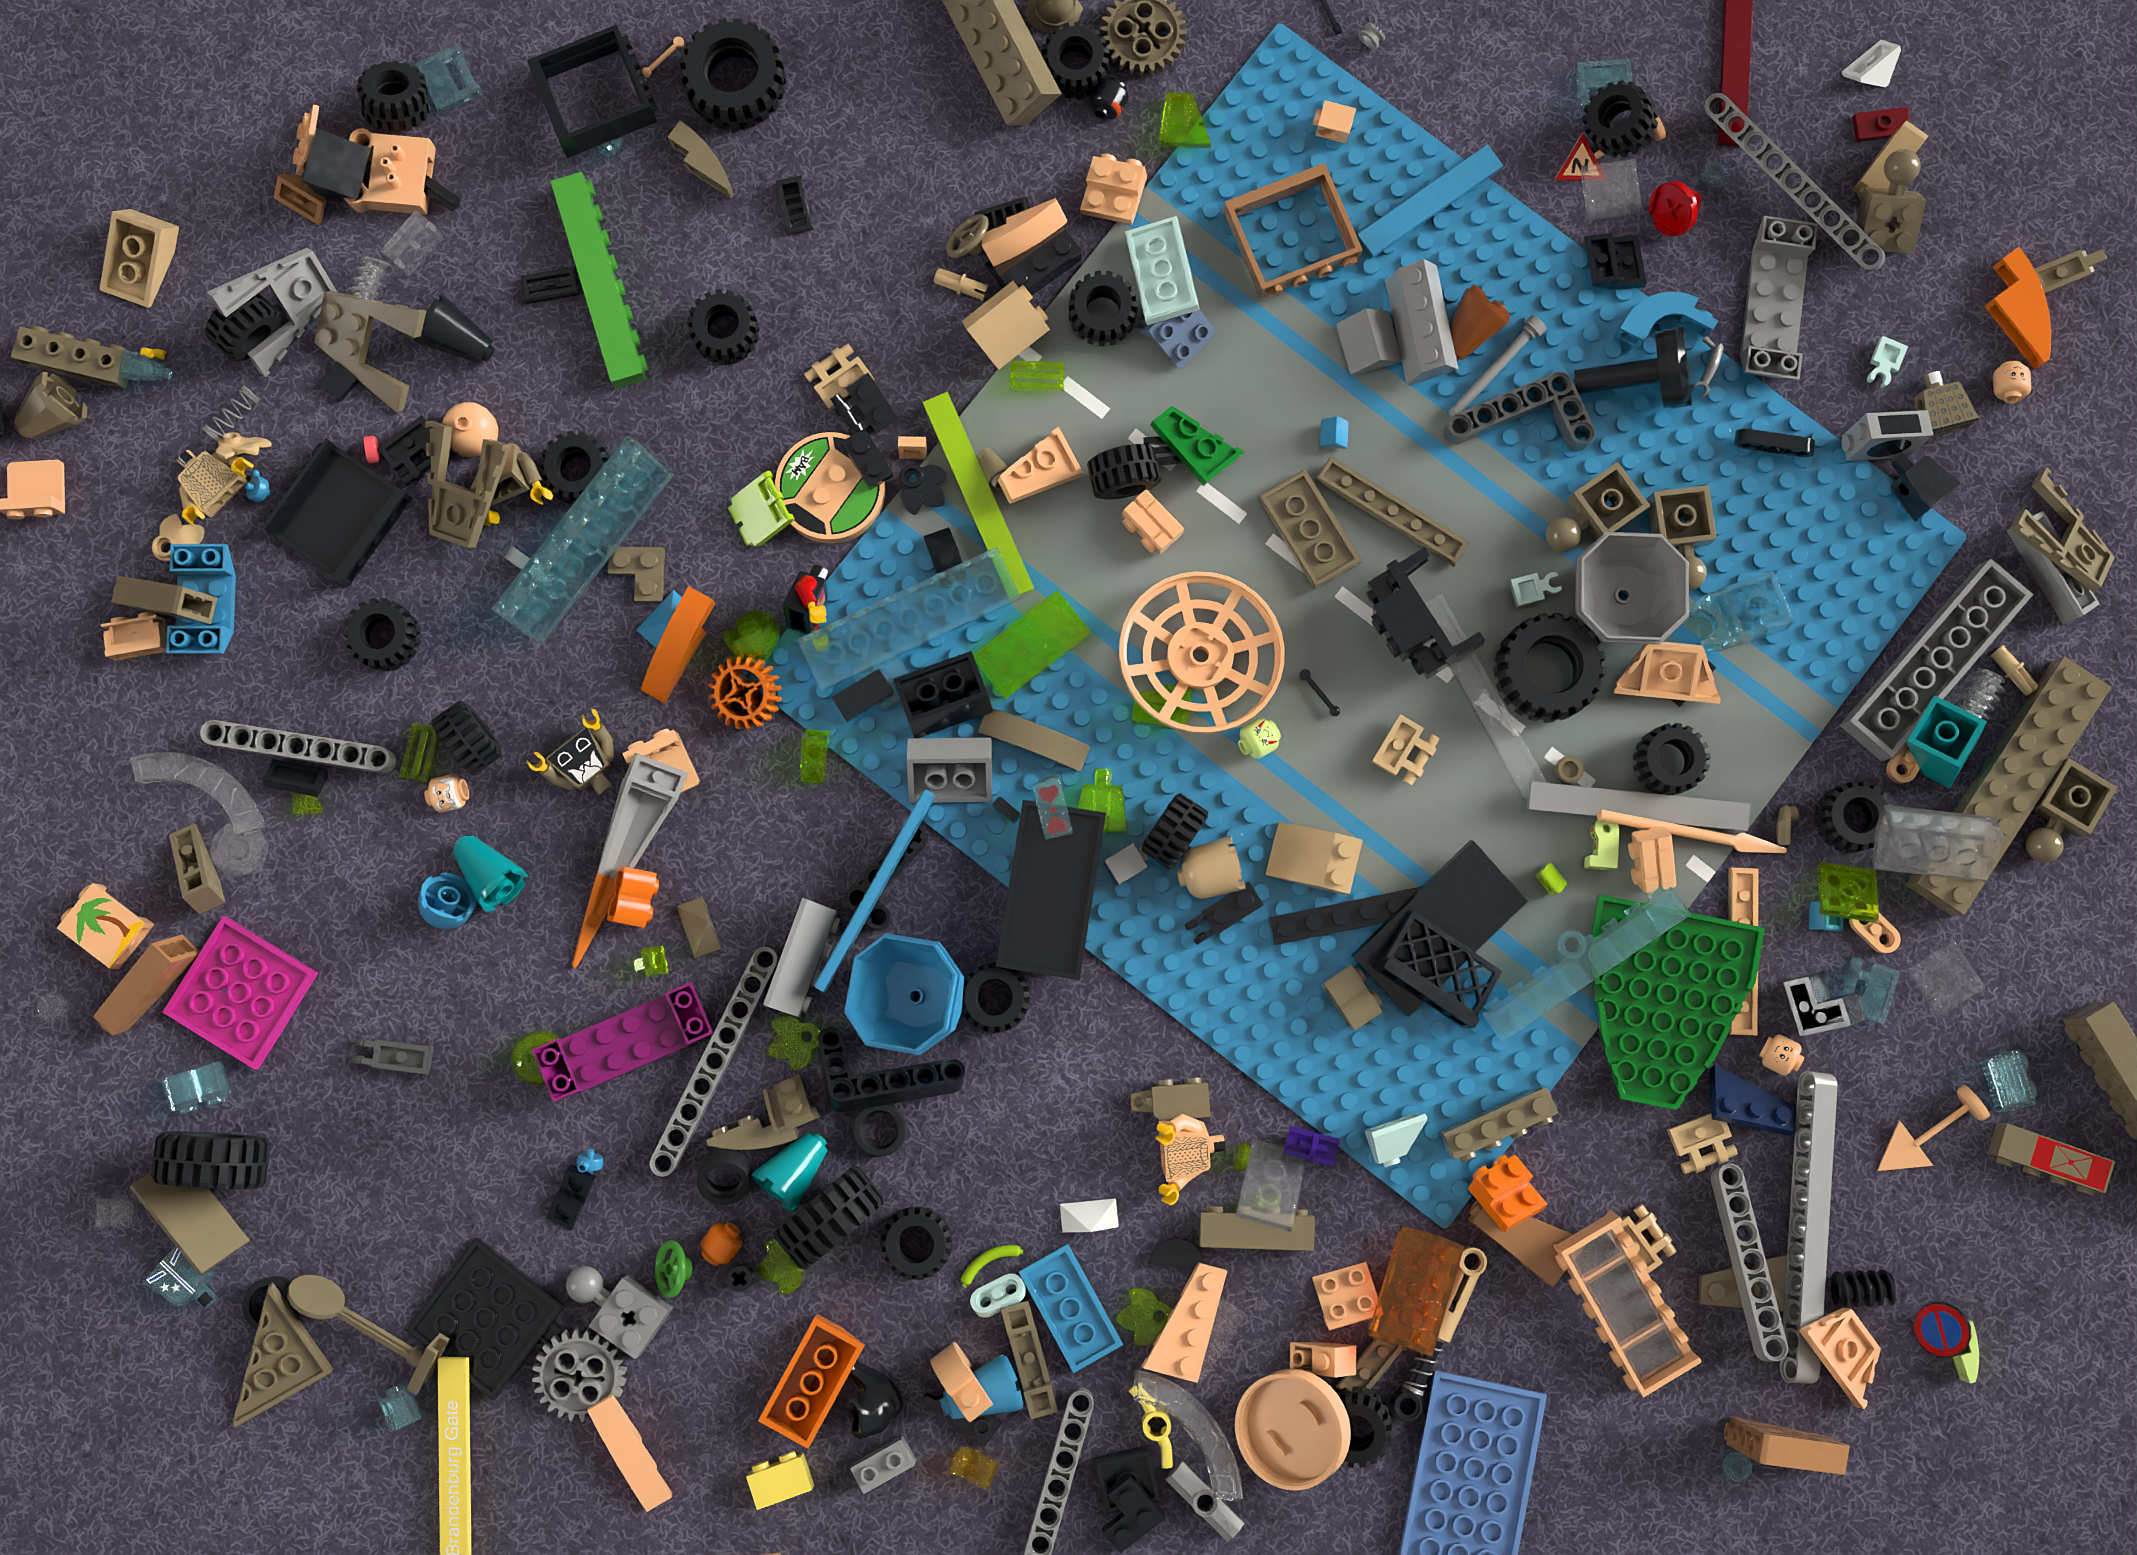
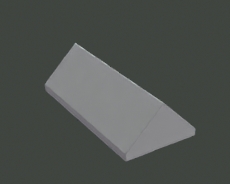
(2065, 593)

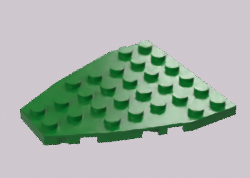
(1672, 1002)

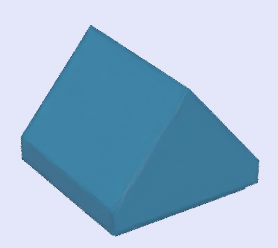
(1334, 433)

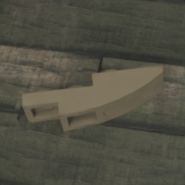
(753, 1134)

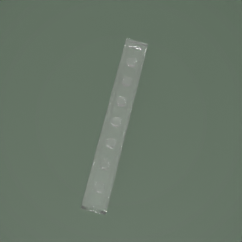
(1488, 704)

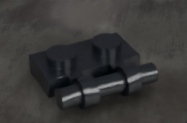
(870, 402)
(405, 447)

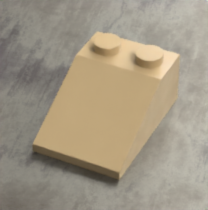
(137, 256)
(1314, 858)

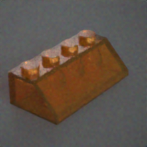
(1416, 1291)

